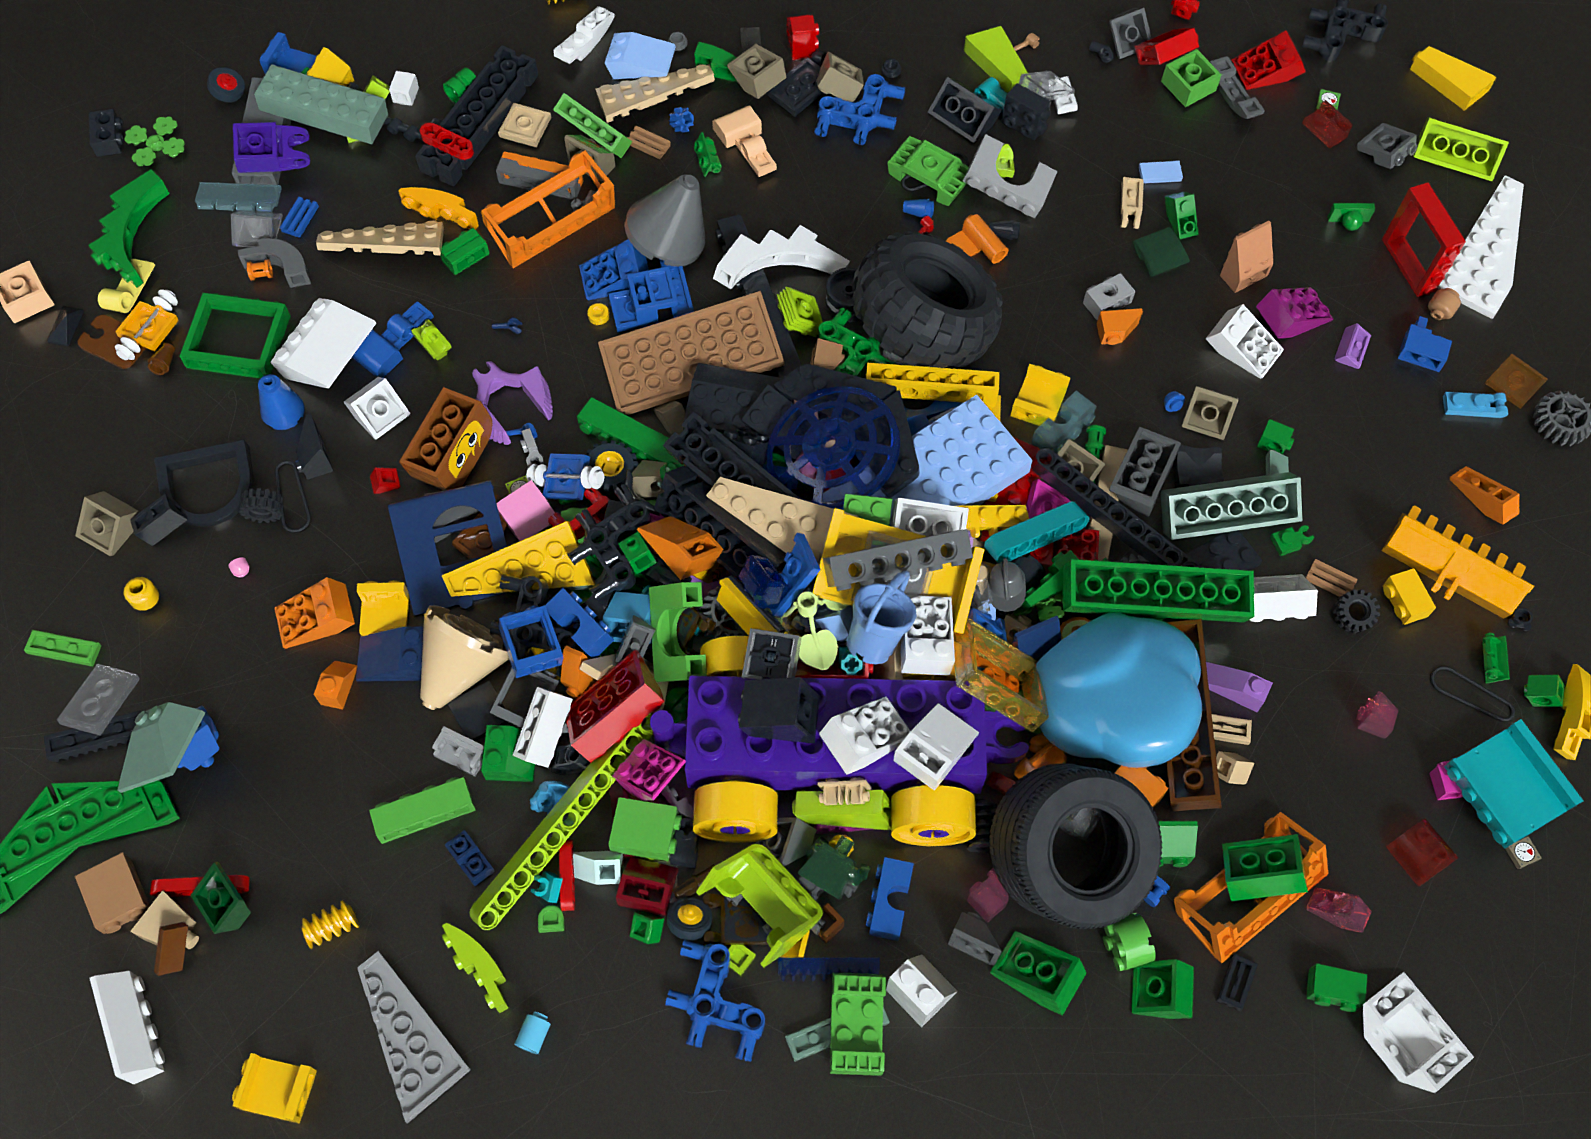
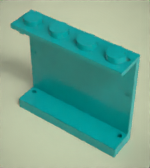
(1512, 784)

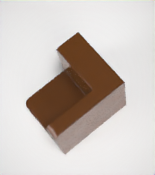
(833, 925)

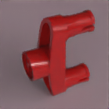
(596, 510)

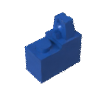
(1424, 348)

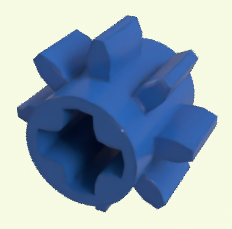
(681, 119)

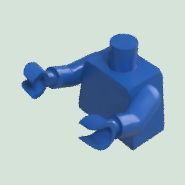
(202, 745)

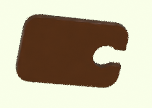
(105, 346)

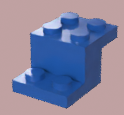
(646, 295)

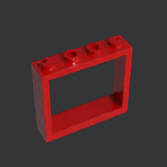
(1423, 200)

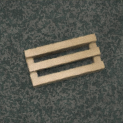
(1246, 739)

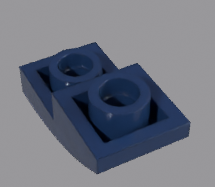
(469, 858)

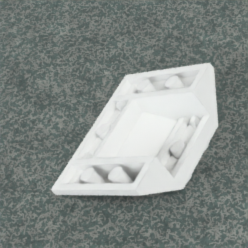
(1412, 1036)

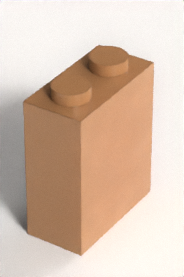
(113, 893)

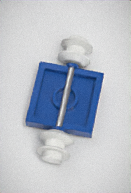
(566, 476)

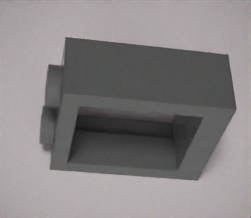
(511, 717)

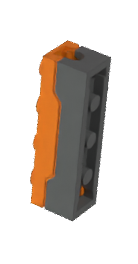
(530, 172)

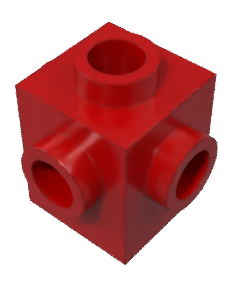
(1184, 8)

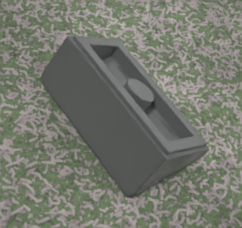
(636, 637)

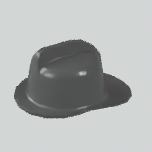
(1007, 586)

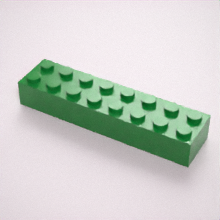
(1158, 590)

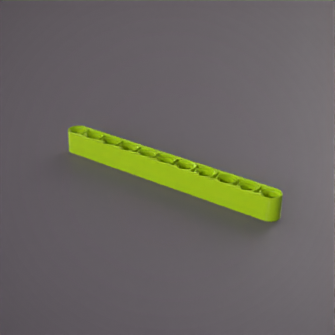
(561, 831)

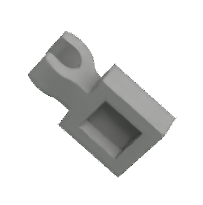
(528, 445)

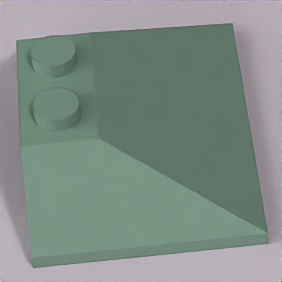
(158, 743)

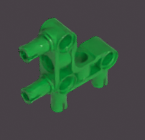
(856, 348)

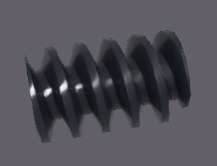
(983, 816)

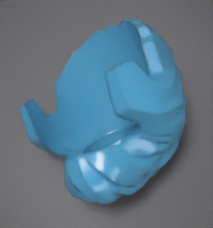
(548, 795)

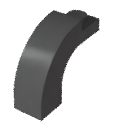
(279, 254)

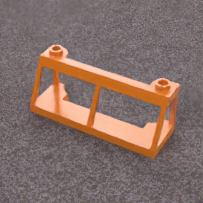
(519, 249)
(1229, 937)

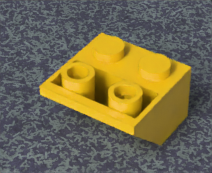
(331, 68)

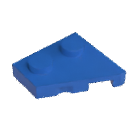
(984, 619)

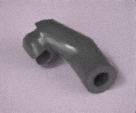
(577, 204)

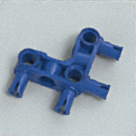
(860, 115)
(722, 1012)

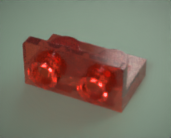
(1328, 124)

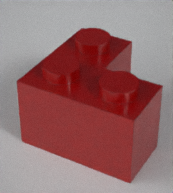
(802, 36)

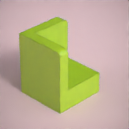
(377, 88)

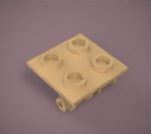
(854, 790)

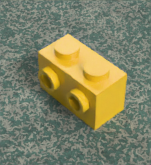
(1408, 596)

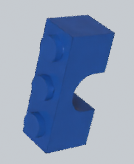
(591, 635)
(885, 920)

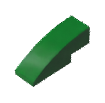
(716, 58)

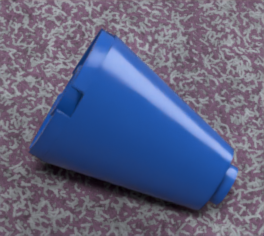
(279, 403)

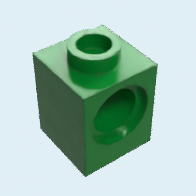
(1276, 437)
(1544, 690)

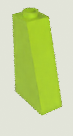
(995, 56)
(871, 815)

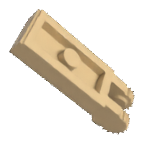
(1131, 200)

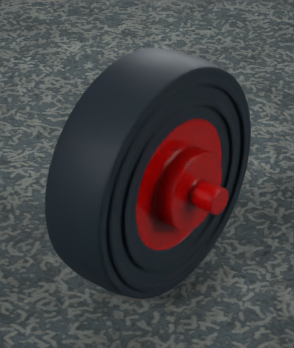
(225, 84)

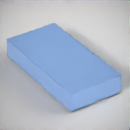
(1160, 172)

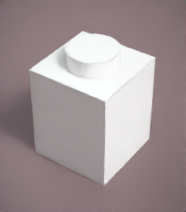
(404, 88)

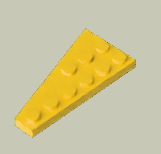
(536, 556)

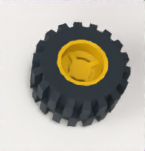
(614, 462)

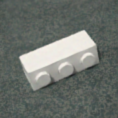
(542, 727)

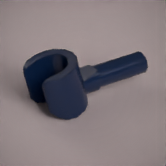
(511, 324)

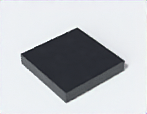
(474, 709)

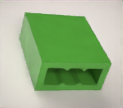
(644, 829)

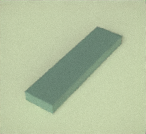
(813, 1038)

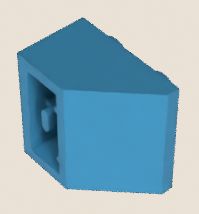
(622, 609)

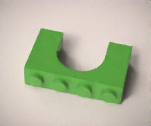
(665, 608)

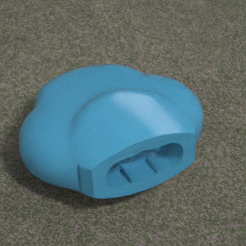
(1122, 691)

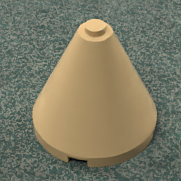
(455, 655)

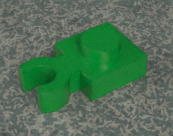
(1289, 541)

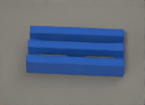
(296, 215)

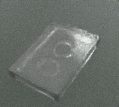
(98, 699)

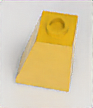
(1452, 77)

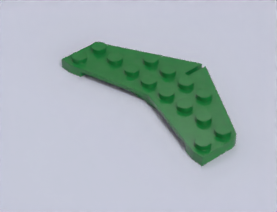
(82, 817)

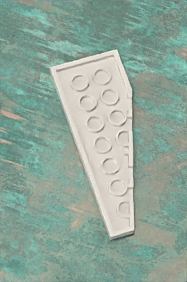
(1487, 260)

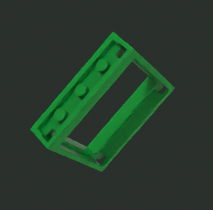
(229, 364)

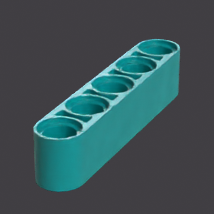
(1036, 532)

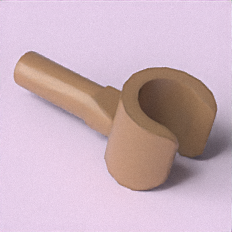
(1031, 40)

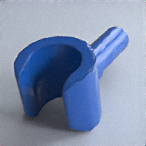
(519, 431)

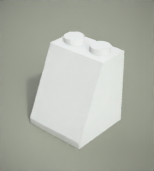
(920, 989)

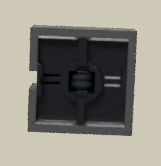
(771, 655)

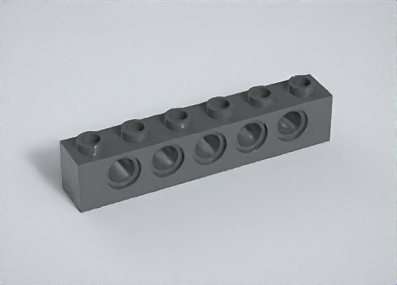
(956, 542)

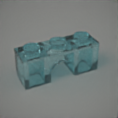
(1077, 413)

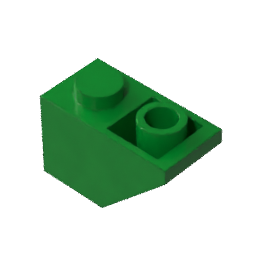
(1182, 214)

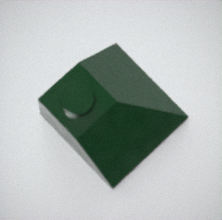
(220, 901)

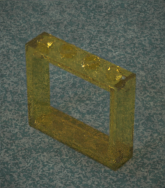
(1027, 710)

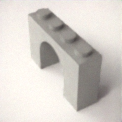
(984, 177)

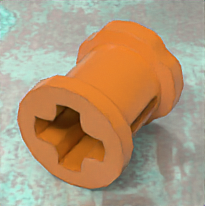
(253, 267)

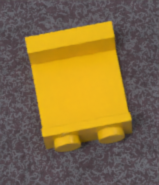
(1040, 395)
(274, 1088)

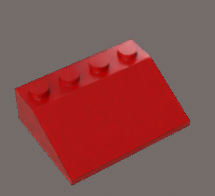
(613, 707)

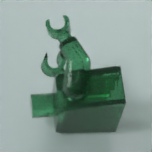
(831, 866)

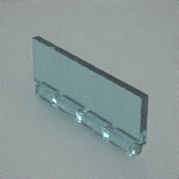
(244, 196)

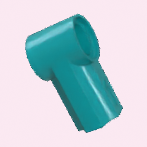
(992, 91)
(849, 662)

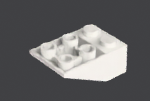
(1245, 341)
(930, 641)
(864, 734)
(935, 746)

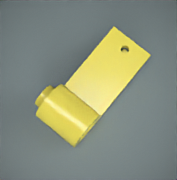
(126, 293)

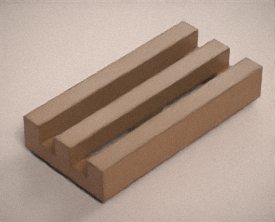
(650, 140)
(1332, 576)

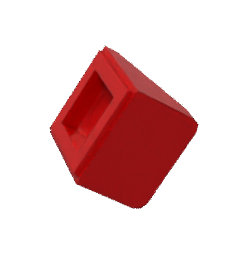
(384, 480)

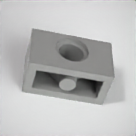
(1119, 295)

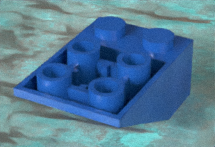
(609, 270)

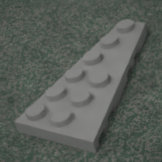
(413, 1046)

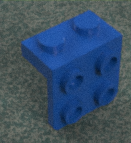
(282, 55)

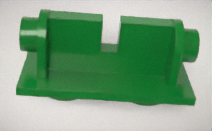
(707, 155)
(1495, 658)

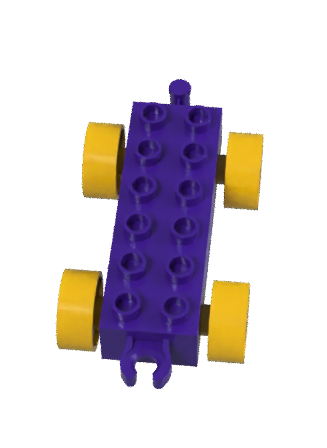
(740, 773)

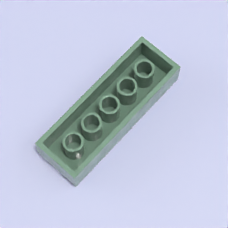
(321, 104)
(1231, 505)

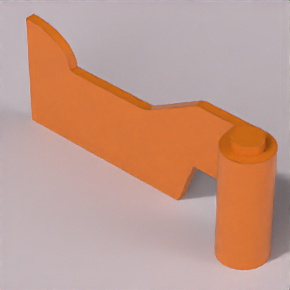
(978, 237)

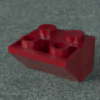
(646, 886)

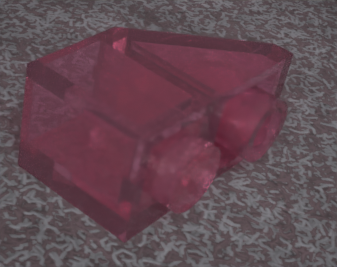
(1377, 716)
(988, 897)
(1340, 909)

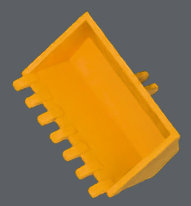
(1456, 565)

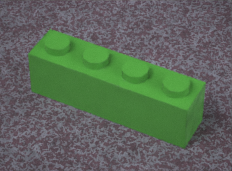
(592, 125)
(422, 809)

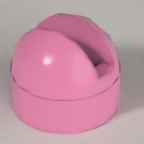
(239, 567)

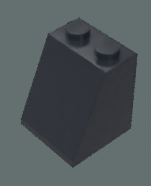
(779, 709)

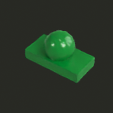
(1351, 214)

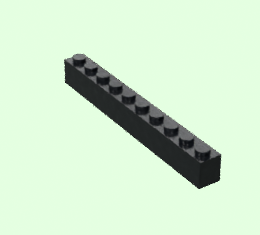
(728, 232)

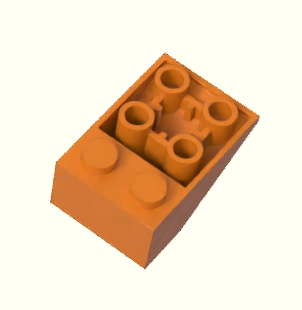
(682, 546)
(314, 613)

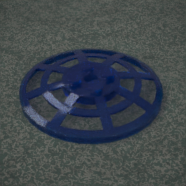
(842, 451)

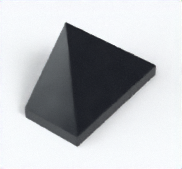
(65, 326)

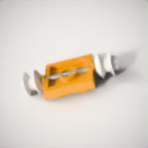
(147, 325)

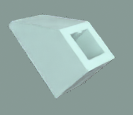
(598, 866)

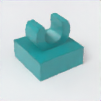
(549, 886)

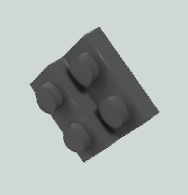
(1388, 145)

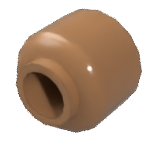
(1444, 304)

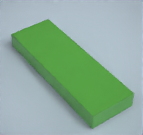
(62, 648)

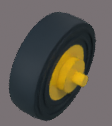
(689, 918)

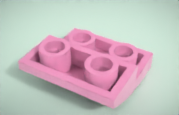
(525, 511)

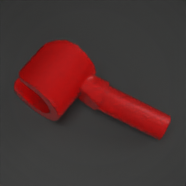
(927, 225)

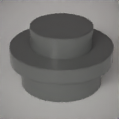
(679, 40)

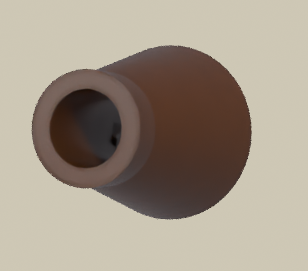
(161, 360)

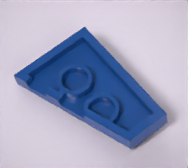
(797, 573)

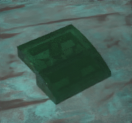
(1161, 251)

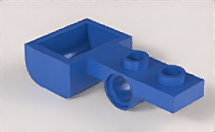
(380, 352)

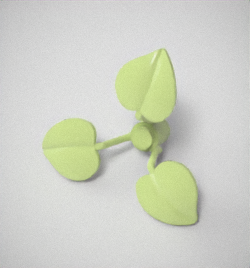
(816, 648)

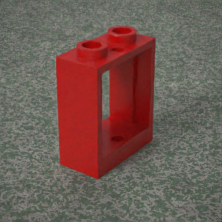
(1167, 46)

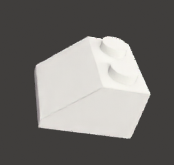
(377, 407)

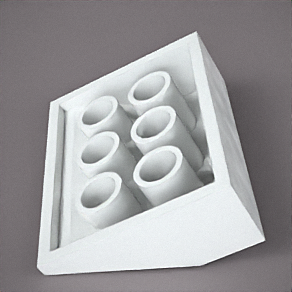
(322, 343)
(927, 517)

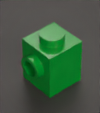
(637, 553)

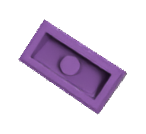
(1353, 346)

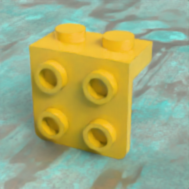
(382, 606)

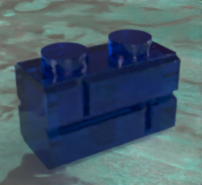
(763, 582)

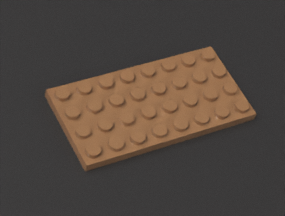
(661, 359)

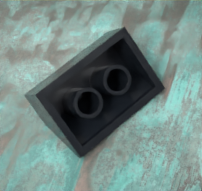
(964, 109)

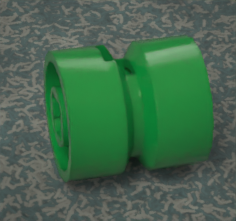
(457, 86)

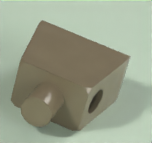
(646, 479)

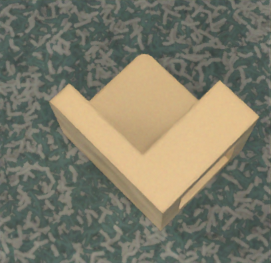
(1233, 767)

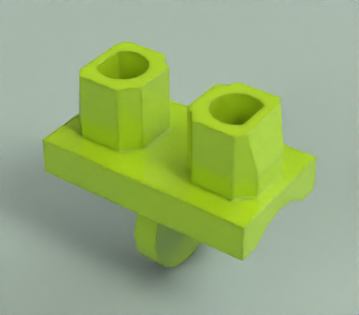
(432, 340)

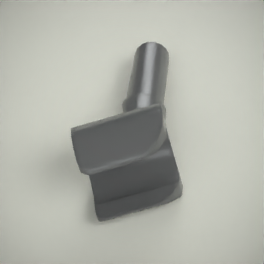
(976, 598)

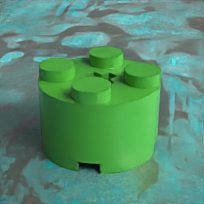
(1129, 942)

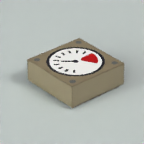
(1523, 853)

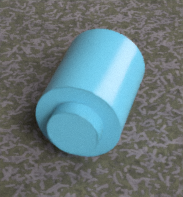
(533, 1032)

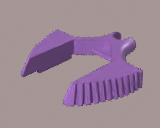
(531, 382)

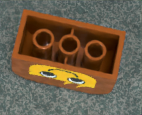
(448, 441)

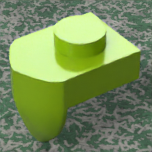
(1005, 162)

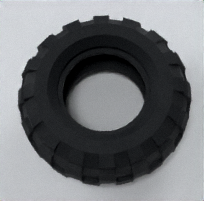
(927, 301)

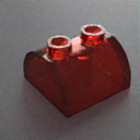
(1422, 852)

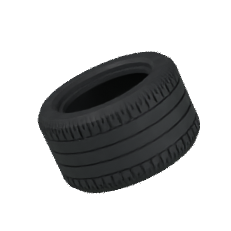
(1025, 835)

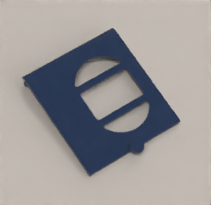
(417, 549)

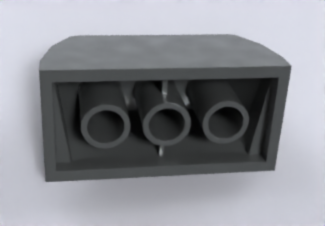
(1144, 470)

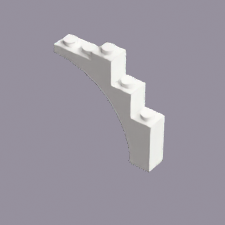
(801, 250)

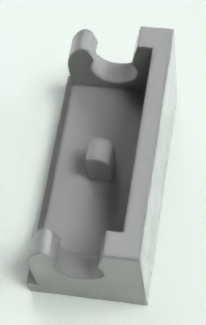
(458, 751)

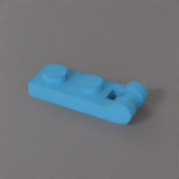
(1475, 404)

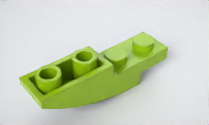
(474, 957)

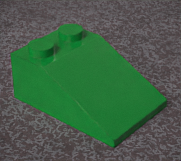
(1040, 972)

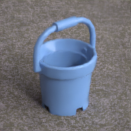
(880, 619)

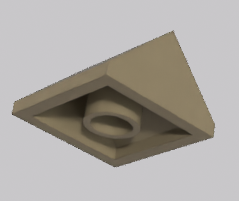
(1209, 412)

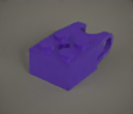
(268, 147)

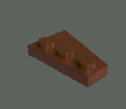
(477, 541)

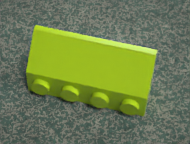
(1460, 149)

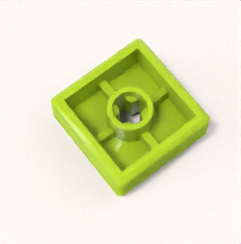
(799, 312)

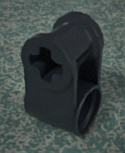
(568, 761)
(687, 846)

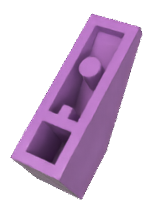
(1238, 685)

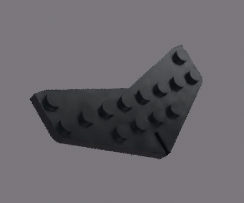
(812, 378)

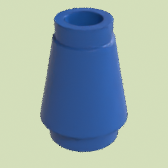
(919, 208)

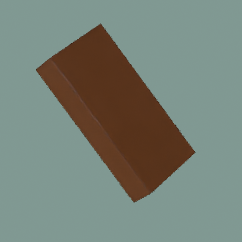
(171, 948)

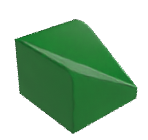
(646, 927)

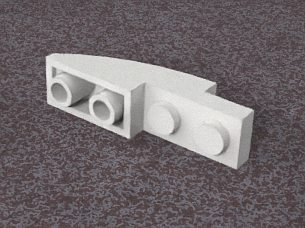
(587, 35)

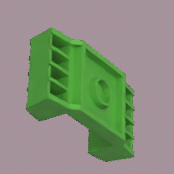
(930, 166)
(857, 1024)

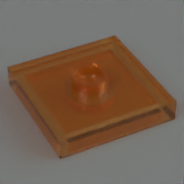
(1516, 380)

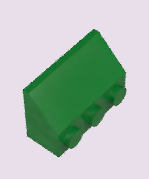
(1264, 867)

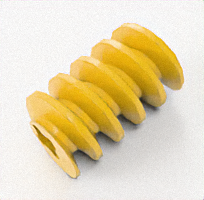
(329, 923)

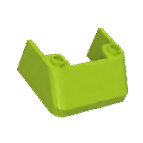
(770, 892)

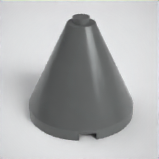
(669, 223)

